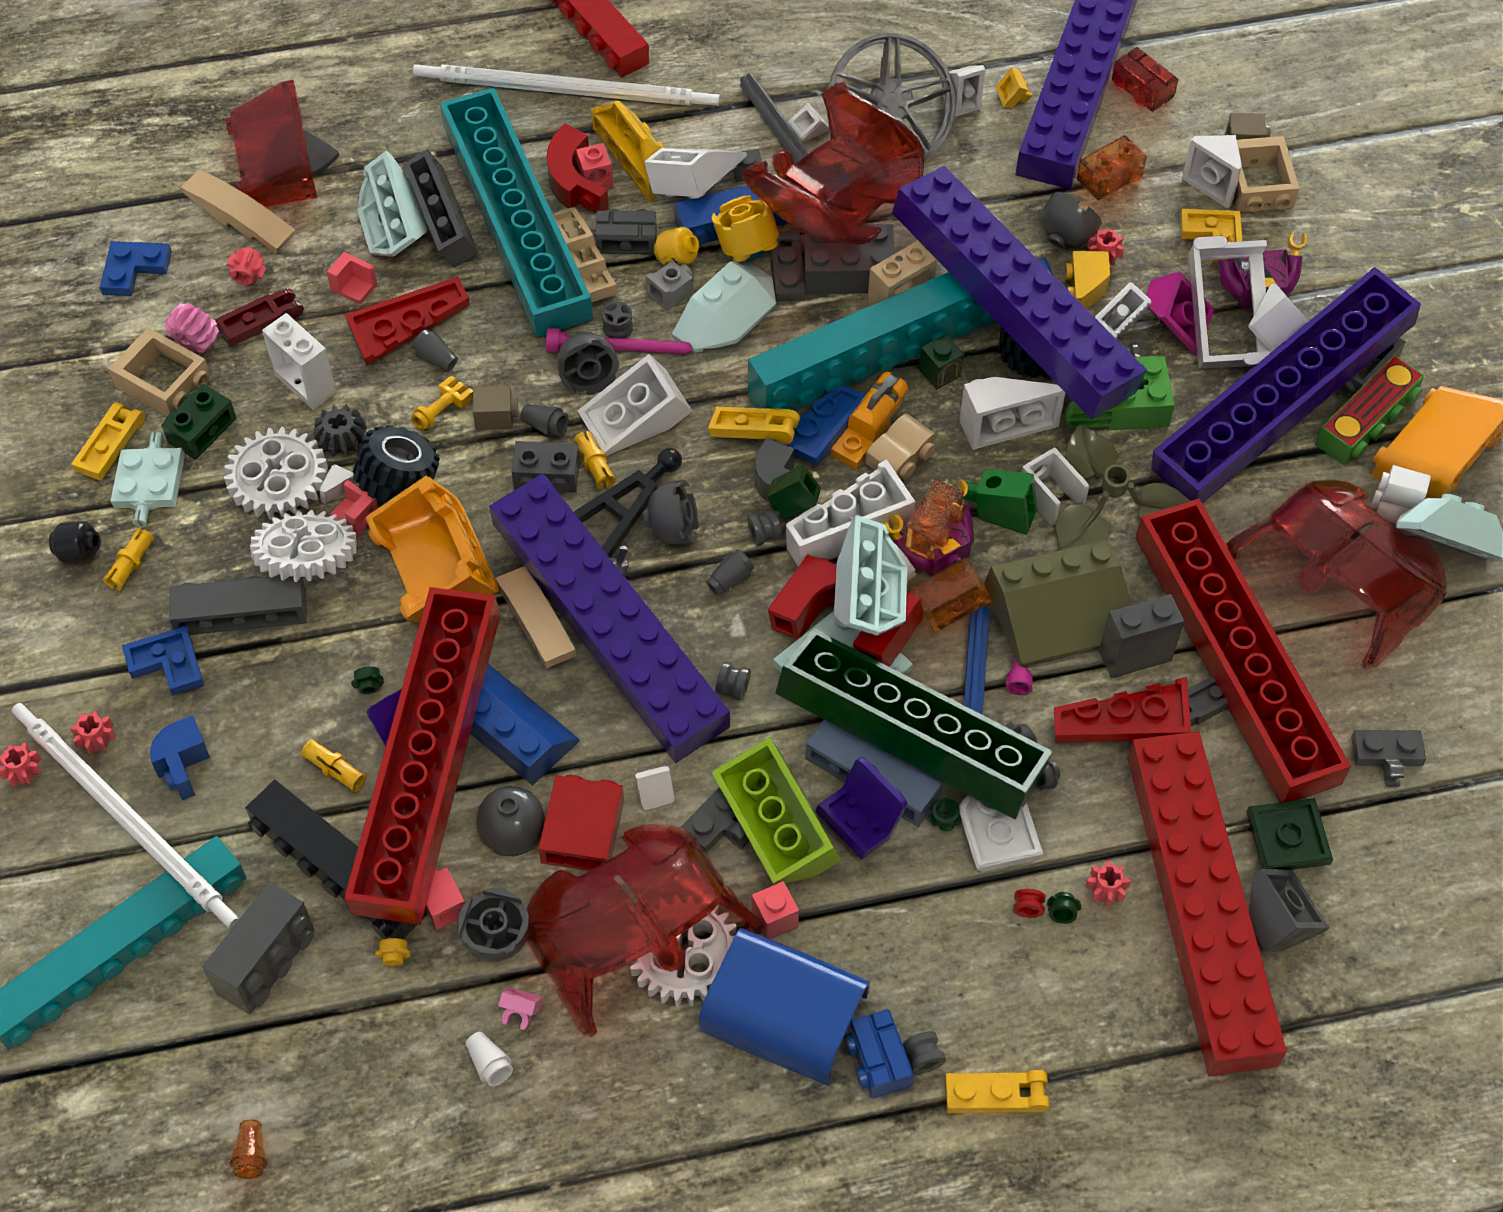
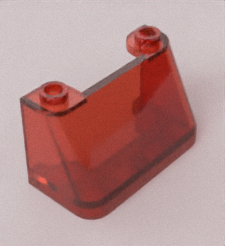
(272, 147)

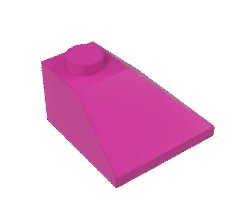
(1174, 307)

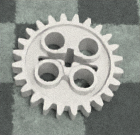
(275, 472)
(303, 545)
(703, 951)

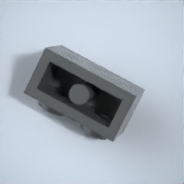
(555, 460)

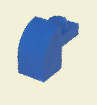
(174, 750)

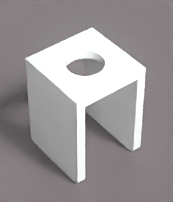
(1066, 478)

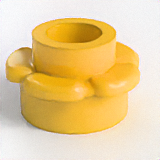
(393, 951)

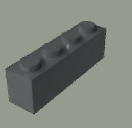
(440, 208)
(238, 604)

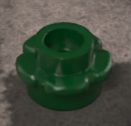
(367, 680)
(946, 806)
(1063, 907)

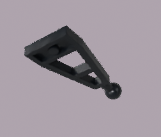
(668, 461)

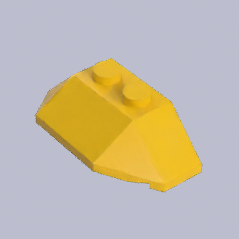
(627, 140)

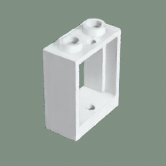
(301, 358)

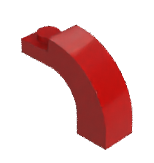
(564, 180)

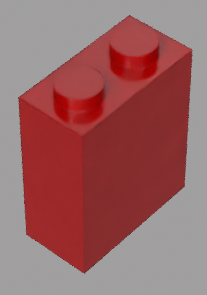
(581, 822)

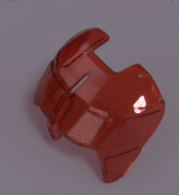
(853, 171)
(1381, 567)
(592, 926)

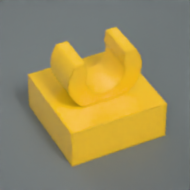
(1013, 89)

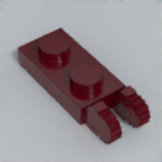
(257, 315)

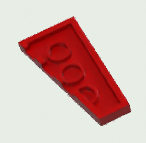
(400, 319)
(1126, 716)

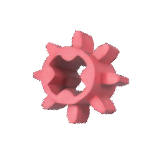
(1107, 241)
(246, 266)
(92, 732)
(19, 764)
(1116, 887)

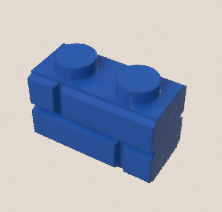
(879, 1054)

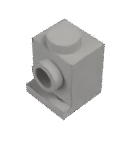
(670, 285)

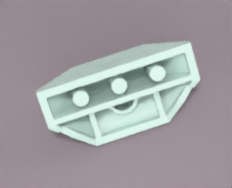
(389, 208)
(726, 307)
(1456, 525)
(870, 579)

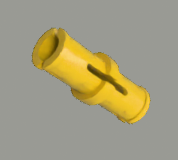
(594, 460)
(128, 559)
(333, 765)

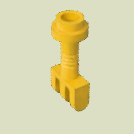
(451, 393)

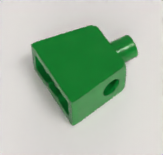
(1005, 499)

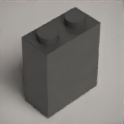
(1141, 636)

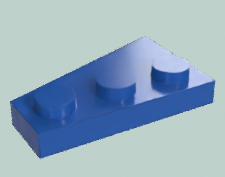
(824, 424)

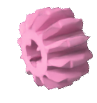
(191, 328)

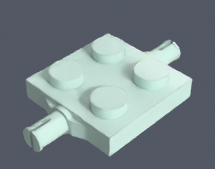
(148, 478)

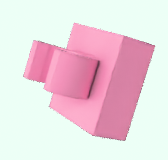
(520, 1002)

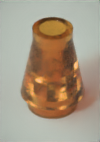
(249, 1151)

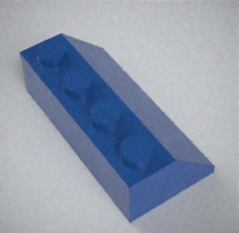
(519, 728)

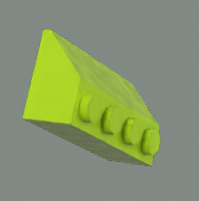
(776, 814)

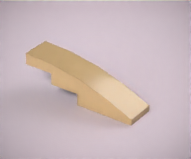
(237, 209)
(586, 254)
(536, 617)

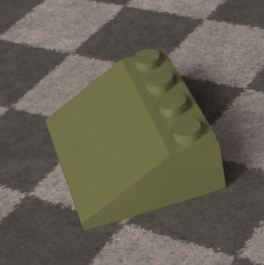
(1057, 600)

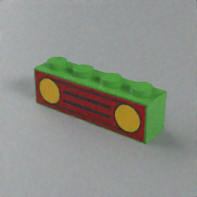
(1370, 410)

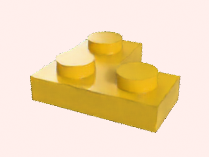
(1210, 223)

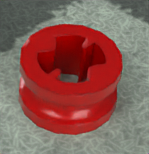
(1029, 903)

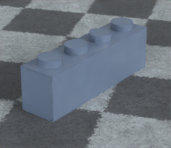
(837, 750)

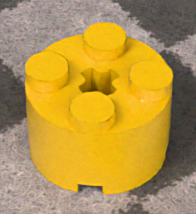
(745, 227)

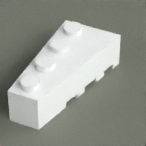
(825, 526)

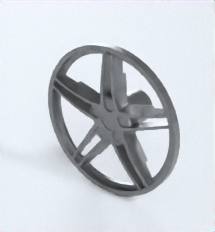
(891, 94)

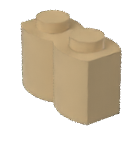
(902, 446)

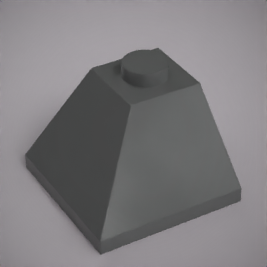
(1282, 911)

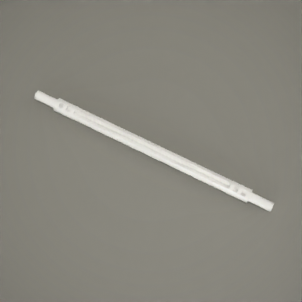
(566, 85)
(151, 841)

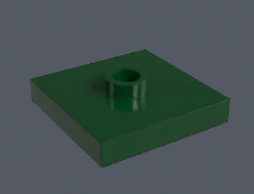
(1289, 835)

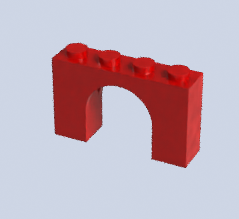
(813, 590)

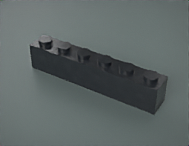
(314, 844)

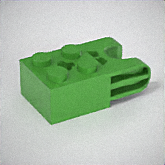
(1147, 408)

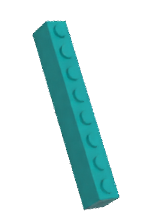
(110, 945)

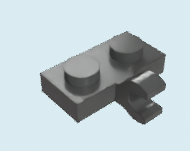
(1389, 749)
(714, 821)

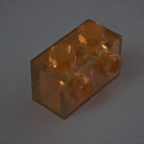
(1111, 167)
(934, 519)
(949, 593)

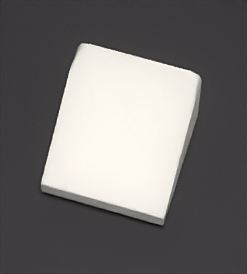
(808, 123)
(334, 483)
(655, 788)

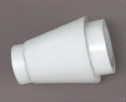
(489, 1060)

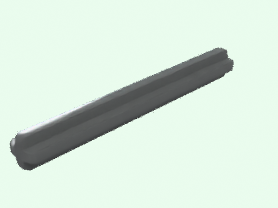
(773, 117)

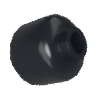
(74, 542)

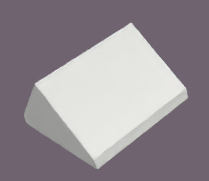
(1214, 167)
(1276, 318)

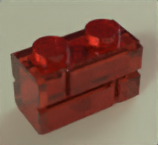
(1144, 79)

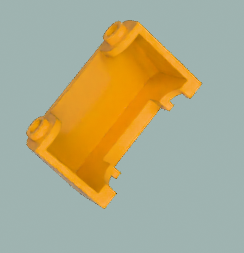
(1444, 438)
(430, 545)

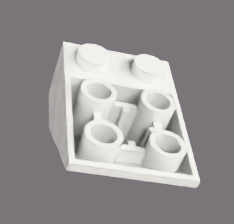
(689, 170)

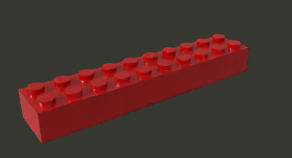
(1242, 652)
(423, 757)
(1205, 905)

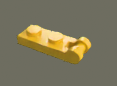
(754, 423)
(108, 441)
(996, 1092)

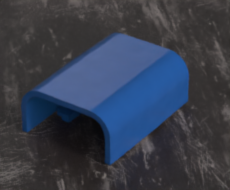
(781, 1005)

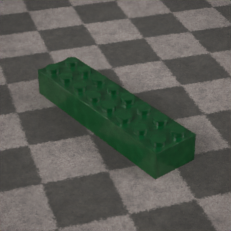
(913, 723)

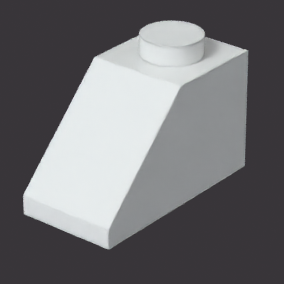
(968, 88)

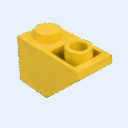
(1088, 276)

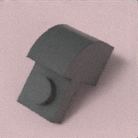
(771, 462)

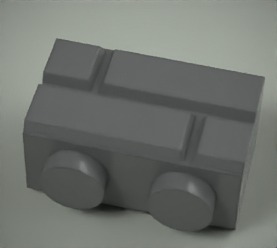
(626, 231)

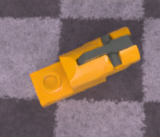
(870, 420)

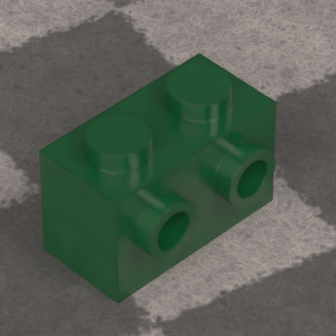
(198, 421)

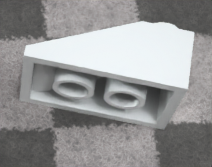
(634, 407)
(1008, 409)

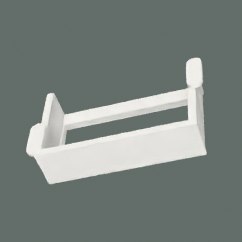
(1218, 248)

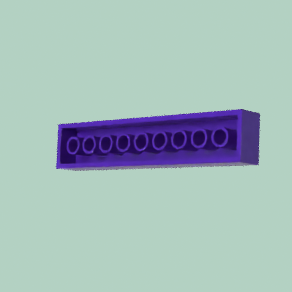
(1073, 91)
(1018, 292)
(1285, 386)
(610, 618)

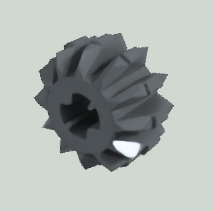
(339, 430)

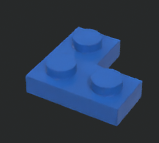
(127, 260)
(166, 651)

